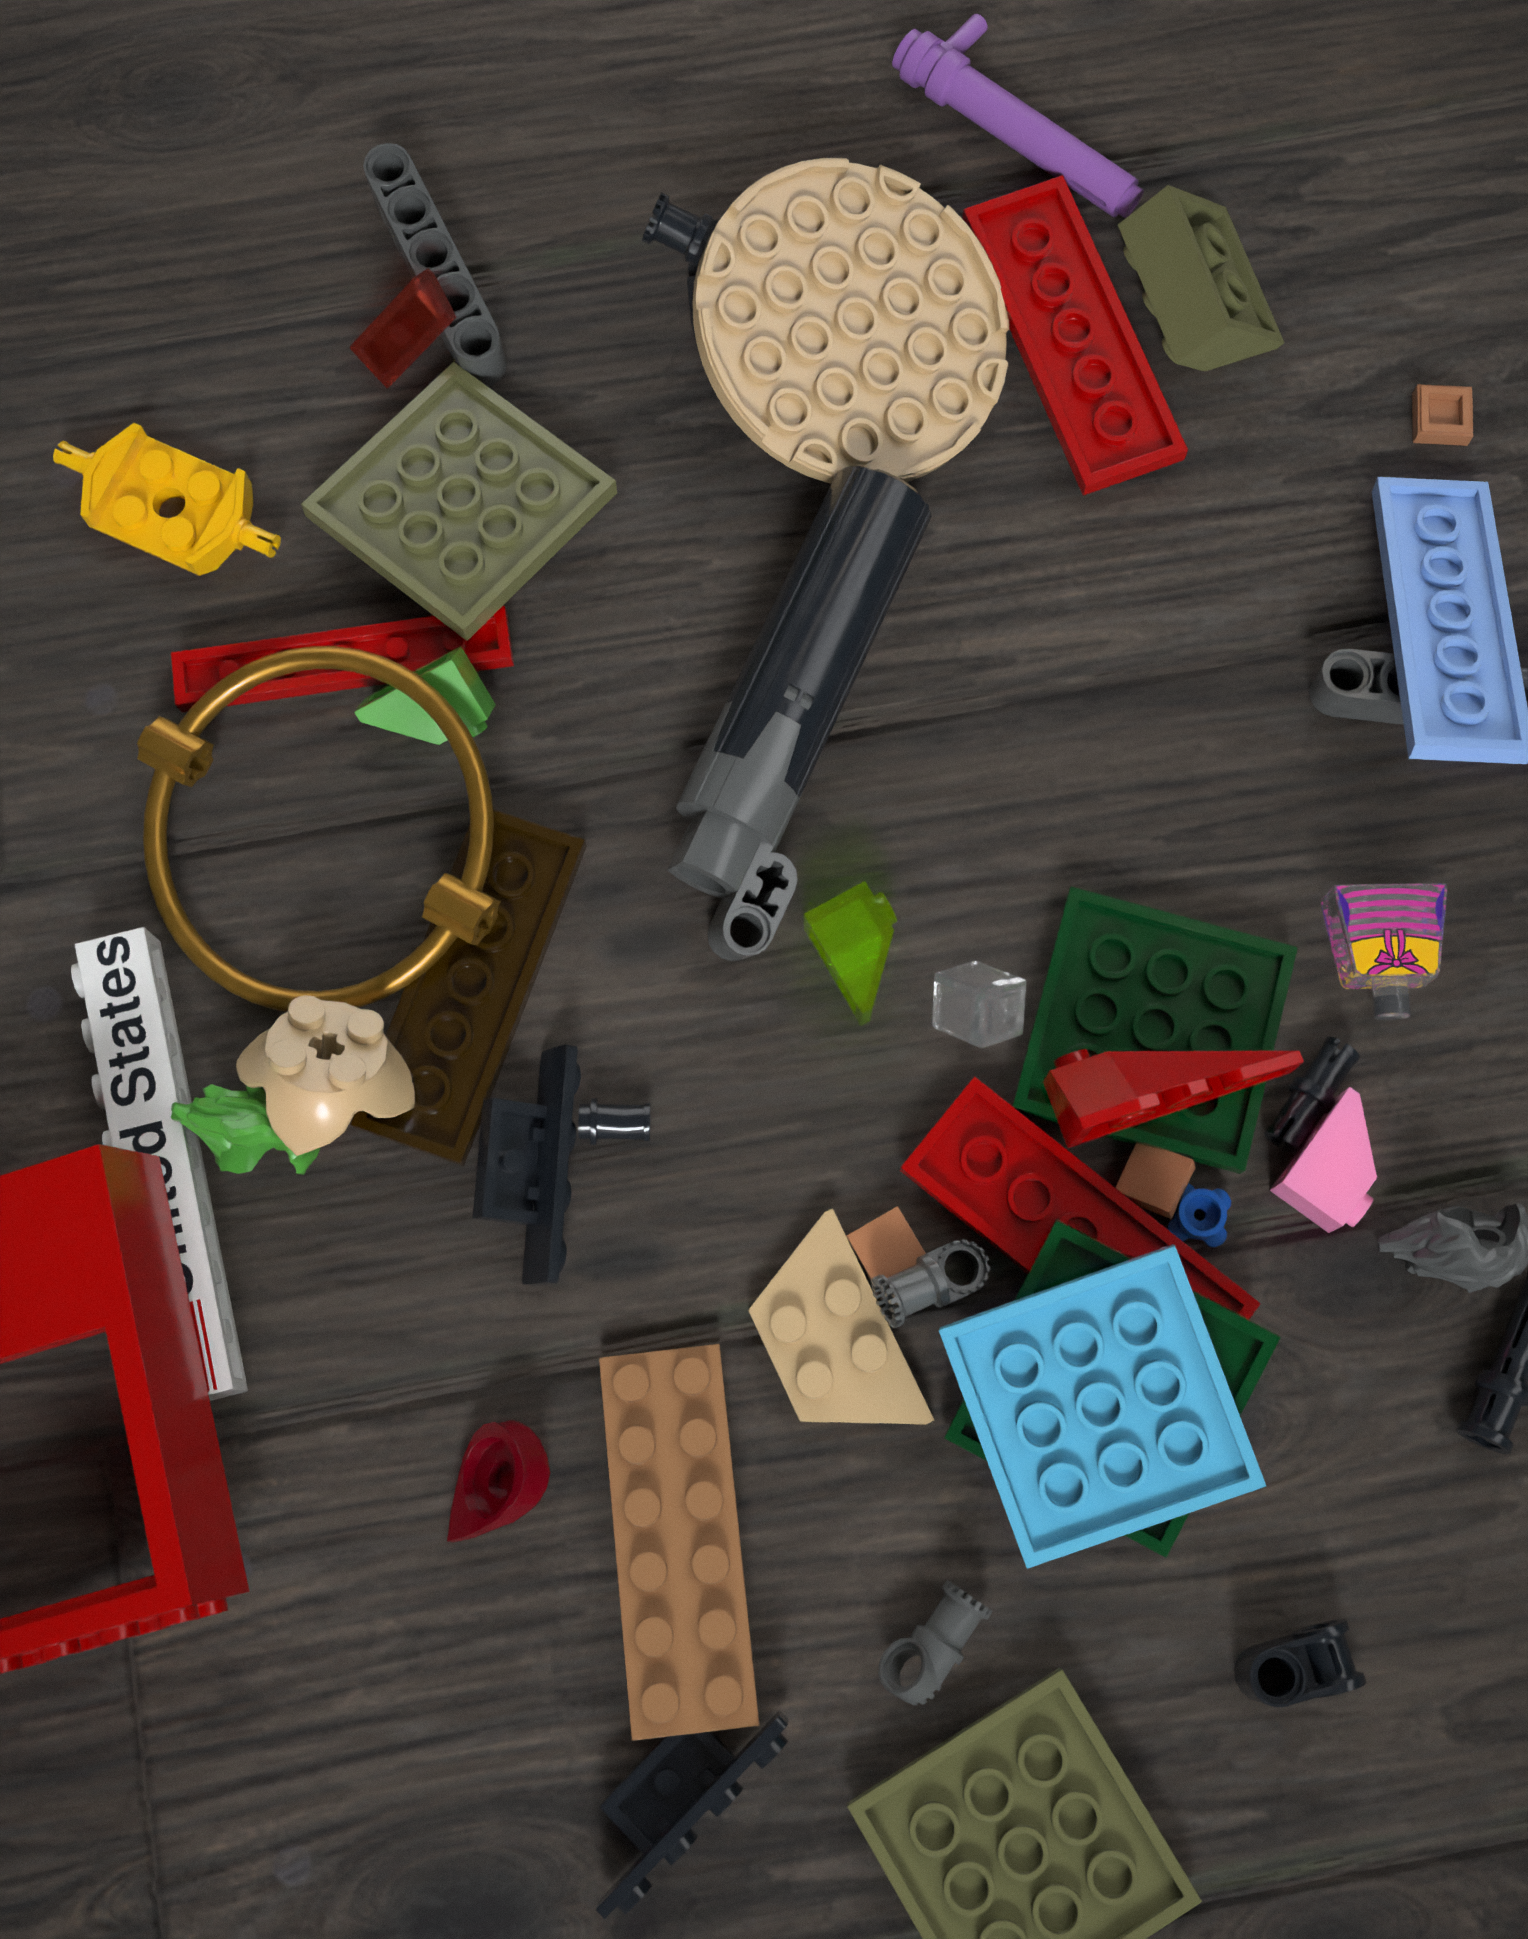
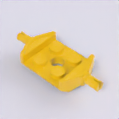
(137, 474)

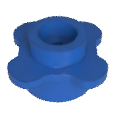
(1211, 1228)

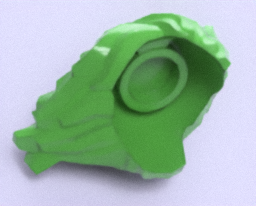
(236, 1128)

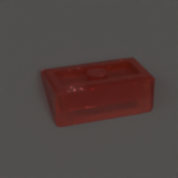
(405, 328)

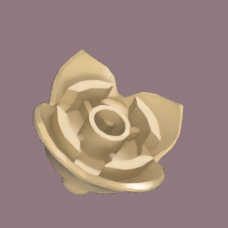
(323, 1068)

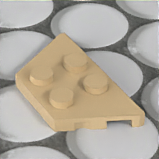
(832, 1338)

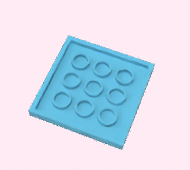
(1101, 1406)

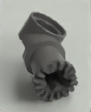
(927, 1282)
(936, 1643)

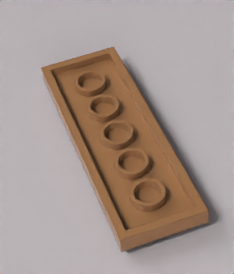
(677, 1543)

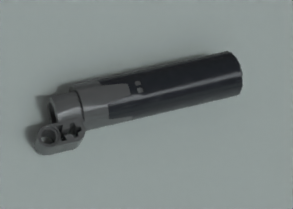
(791, 700)

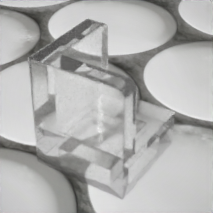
(978, 1004)

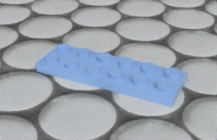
(1450, 621)

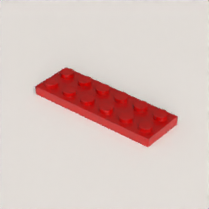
(1076, 337)
(1017, 1180)

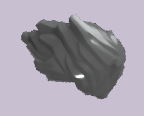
(1463, 1246)

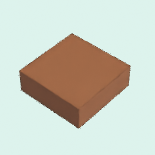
(1442, 415)
(1156, 1179)
(886, 1245)

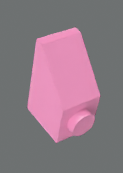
(1332, 1168)

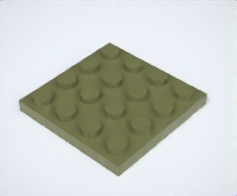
(460, 500)
(1024, 1831)

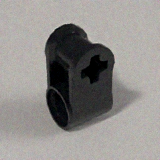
(1312, 1665)

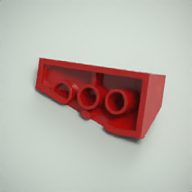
(1133, 1087)

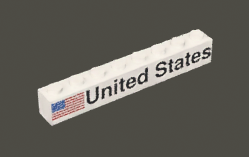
(138, 1080)

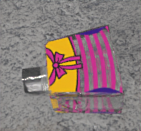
(1386, 939)

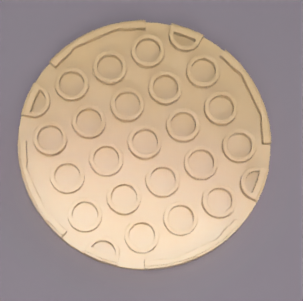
(850, 321)

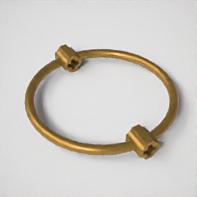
(182, 756)

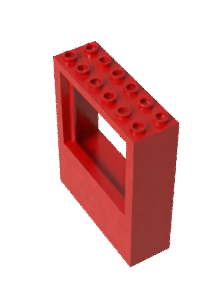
(93, 1254)

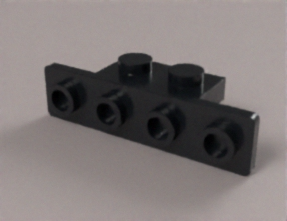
(526, 1164)
(671, 1793)

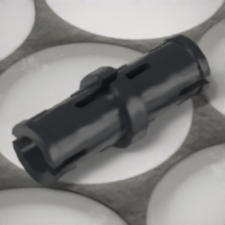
(1312, 1095)

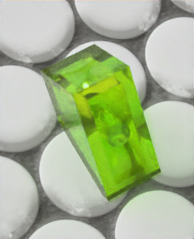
(854, 943)

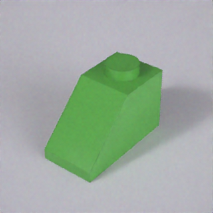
(456, 682)

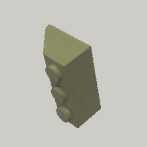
(1198, 281)

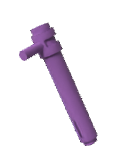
(951, 80)

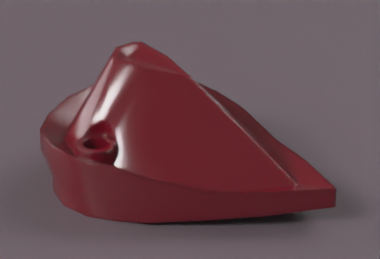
(498, 1479)

